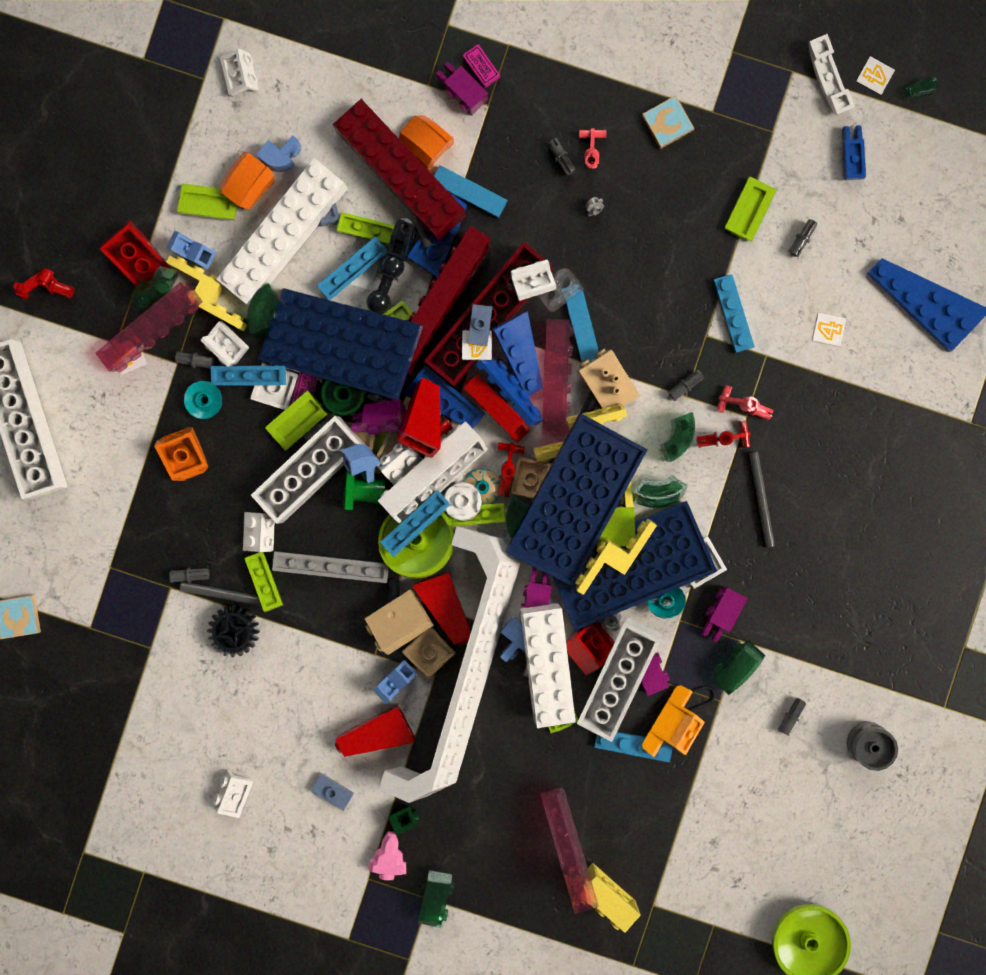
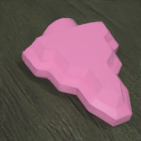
(388, 859)

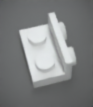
(238, 72)
(232, 794)

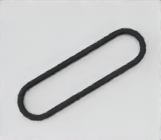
(693, 708)

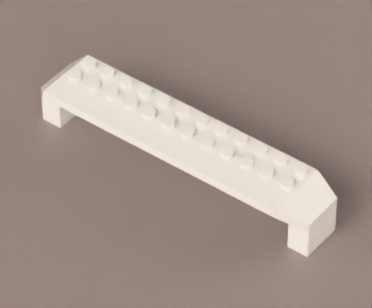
(501, 576)

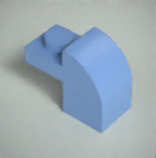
(280, 159)
(191, 250)
(360, 460)
(513, 632)
(394, 681)

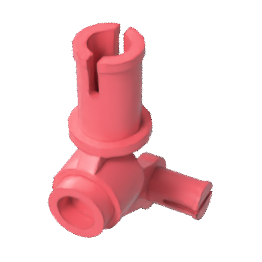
(592, 155)
(746, 404)

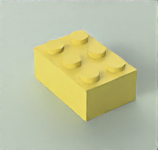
(613, 900)

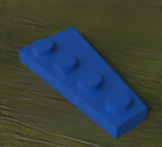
(435, 255)
(519, 349)
(452, 402)

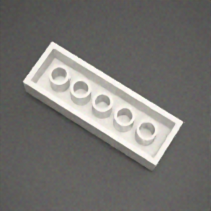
(306, 470)
(433, 473)
(547, 665)
(620, 679)

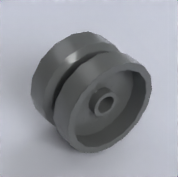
(872, 746)

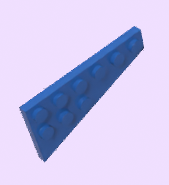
(937, 309)

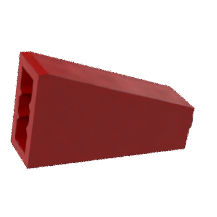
(497, 408)
(422, 419)
(445, 605)
(377, 733)

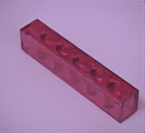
(149, 327)
(556, 377)
(569, 850)

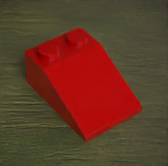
(133, 253)

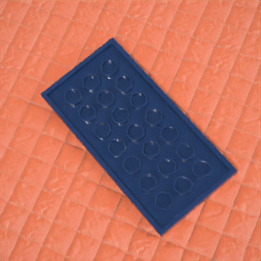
(341, 343)
(576, 499)
(667, 561)

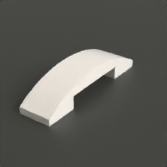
(828, 75)

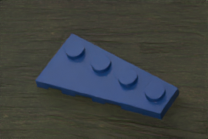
(511, 390)

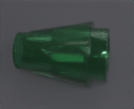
(923, 87)

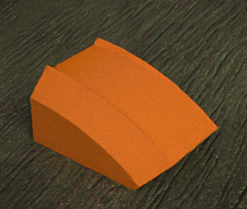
(425, 139)
(246, 181)
(182, 454)

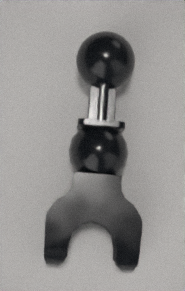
(392, 265)

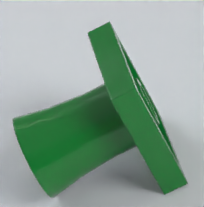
(361, 491)

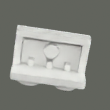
(533, 280)
(225, 344)
(398, 462)
(258, 532)

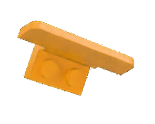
(674, 725)

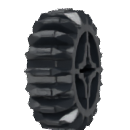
(231, 624)

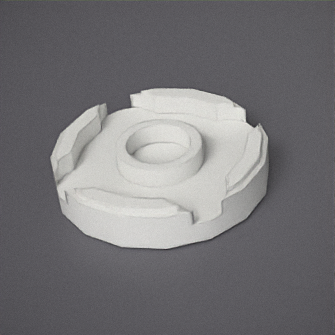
(464, 501)

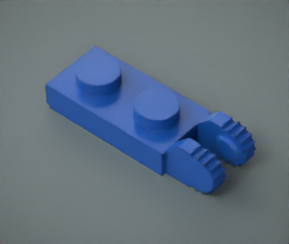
(853, 154)

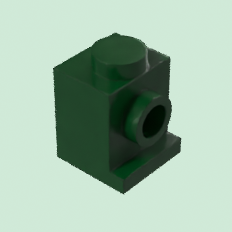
(396, 820)

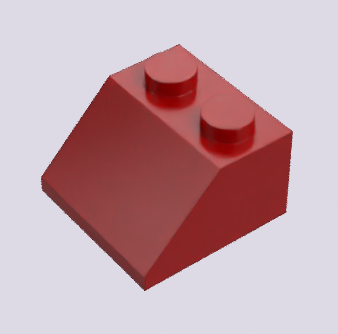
(589, 647)

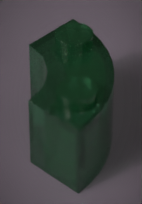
(151, 291)
(261, 310)
(680, 437)
(659, 493)
(514, 514)
(738, 667)
(435, 899)

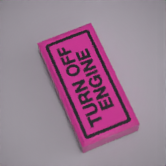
(481, 66)
(304, 384)

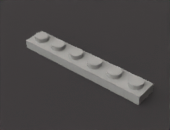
(330, 567)

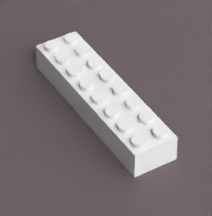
(283, 231)
(25, 427)

